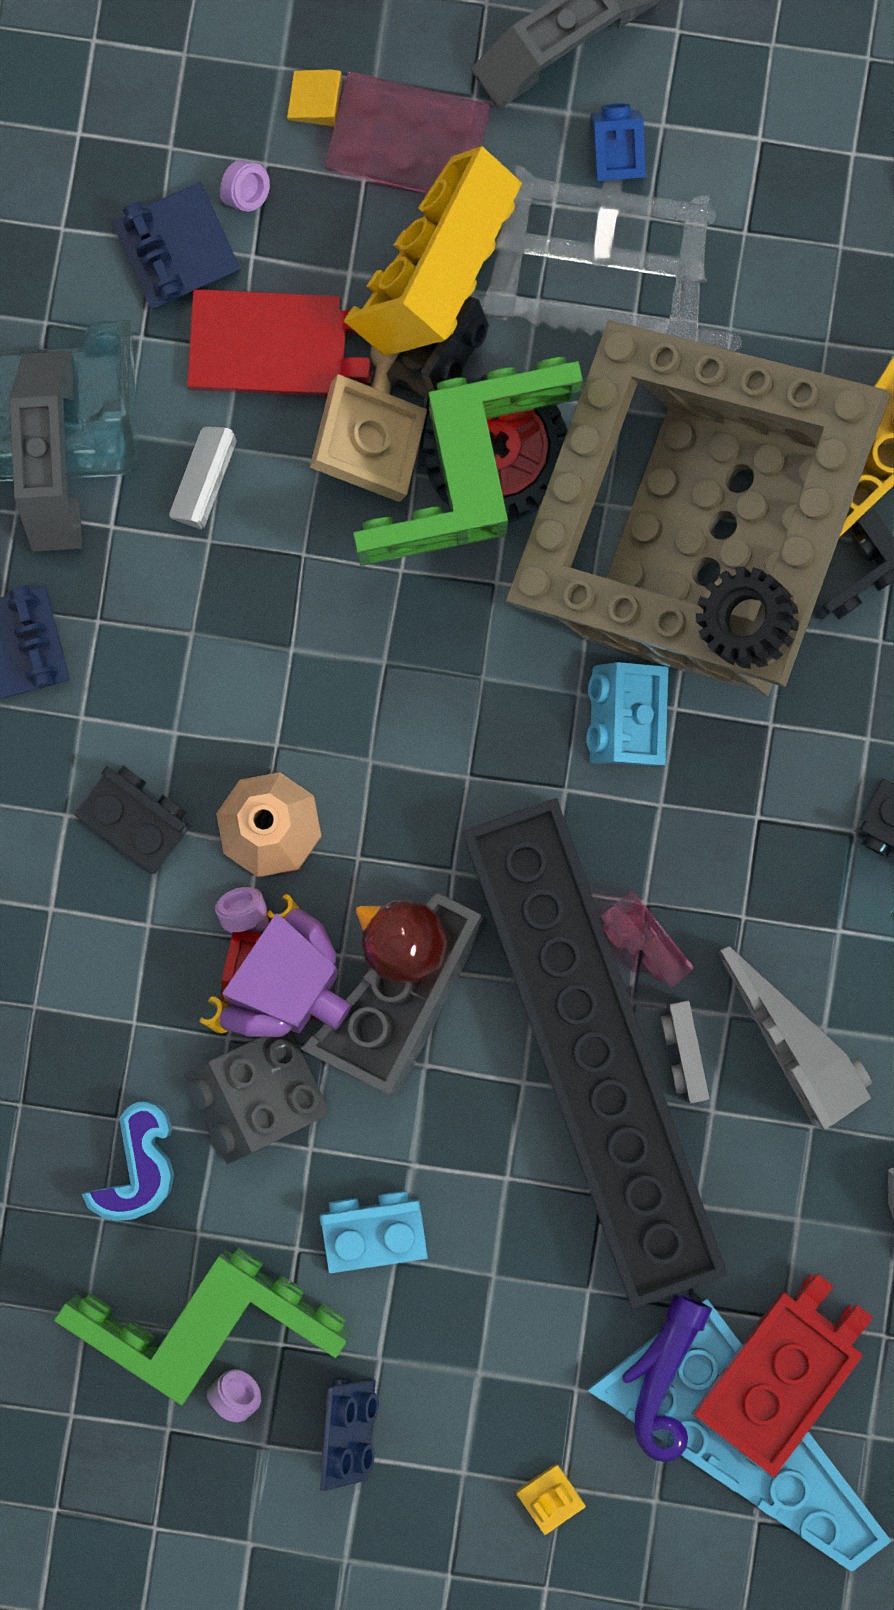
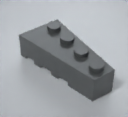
(392, 1019)

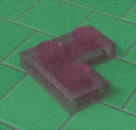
(635, 928)

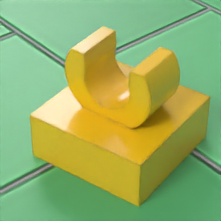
(550, 1498)

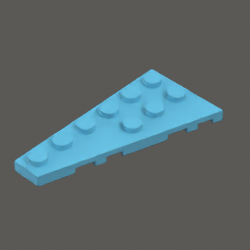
(804, 1494)

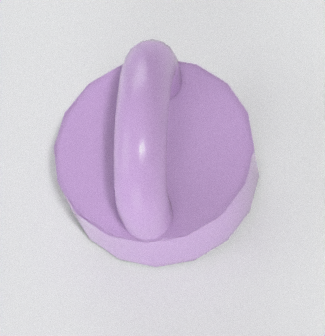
(244, 185)
(242, 910)
(234, 1395)

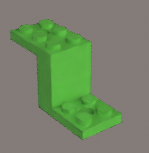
(468, 460)
(203, 1324)

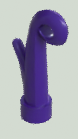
(661, 1365)

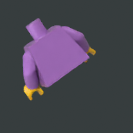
(282, 980)

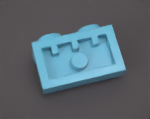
(628, 714)
(373, 1233)

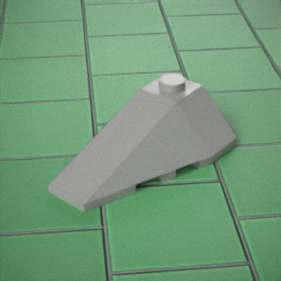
(814, 1065)

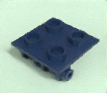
(175, 245)
(29, 643)
(347, 1434)

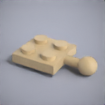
(369, 433)

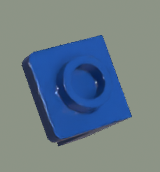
(618, 142)

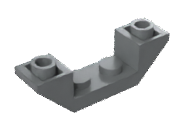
(544, 37)
(39, 451)

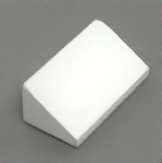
(203, 476)

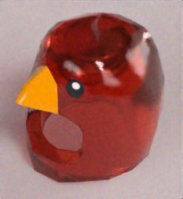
(402, 940)

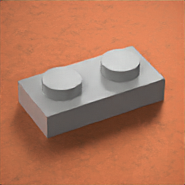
(688, 1074)

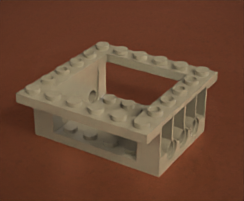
(724, 415)

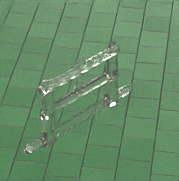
(688, 268)

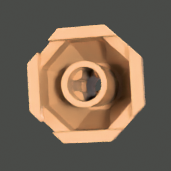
(289, 838)

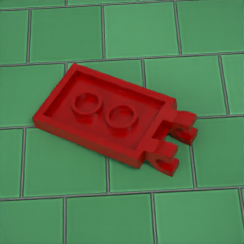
(270, 343)
(783, 1376)

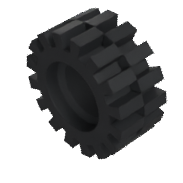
(722, 601)

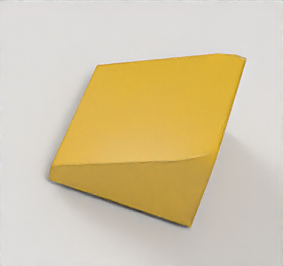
(315, 96)

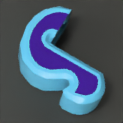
(147, 1164)

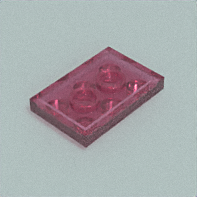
(401, 131)

